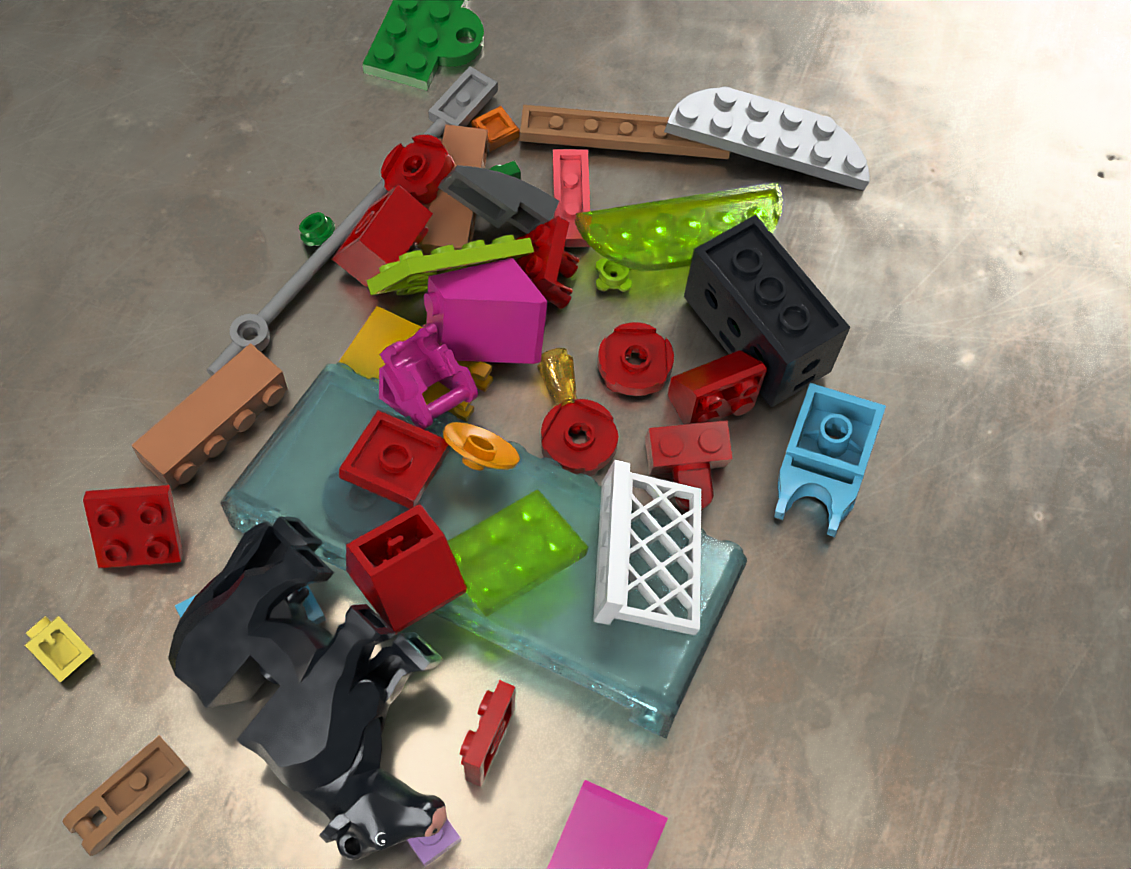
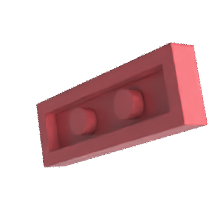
(571, 189)

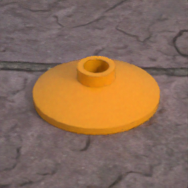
(480, 447)

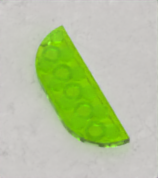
(667, 231)

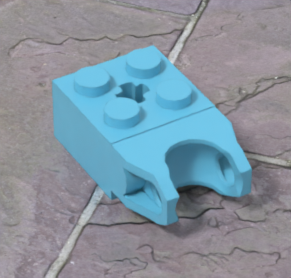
(825, 465)

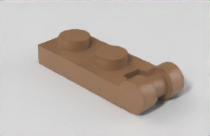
(125, 794)

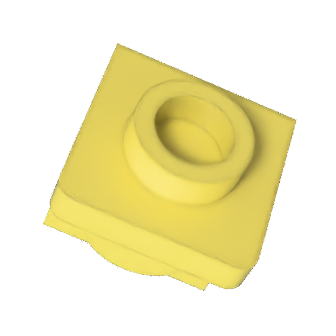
(57, 647)

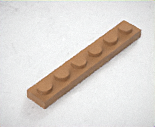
(608, 131)

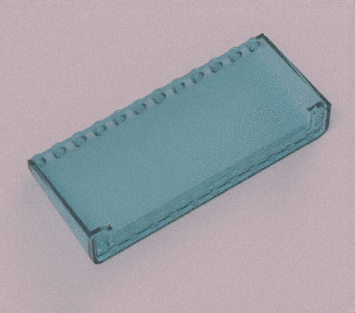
(550, 624)

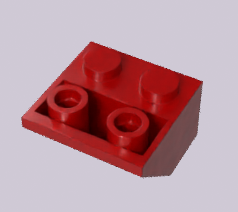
(717, 388)
(405, 568)

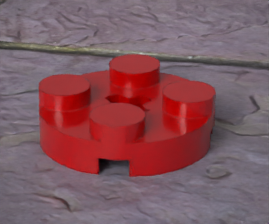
(425, 153)
(635, 379)
(573, 417)

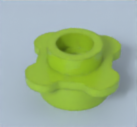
(606, 281)

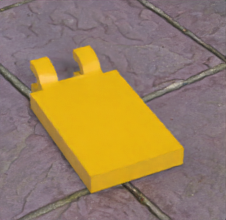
(387, 328)

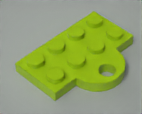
(413, 269)

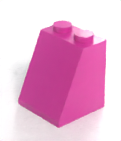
(487, 313)
(607, 832)

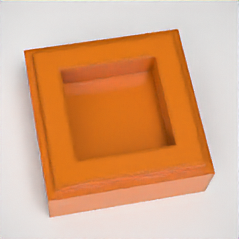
(500, 127)

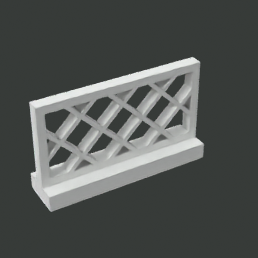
(614, 551)

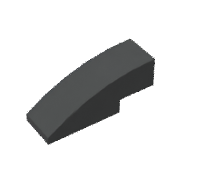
(499, 197)

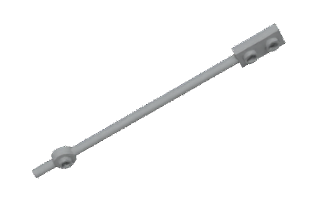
(455, 108)

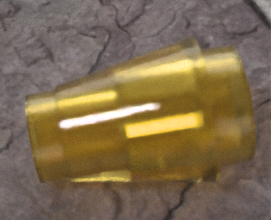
(558, 375)

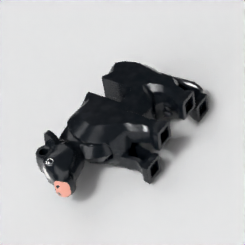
(331, 699)

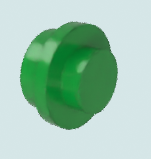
(316, 229)

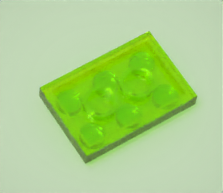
(515, 551)

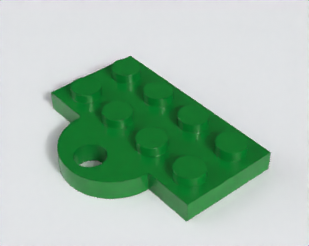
(420, 38)

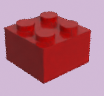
(383, 234)

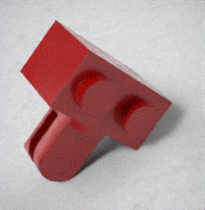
(689, 454)

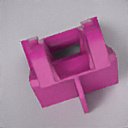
(414, 367)

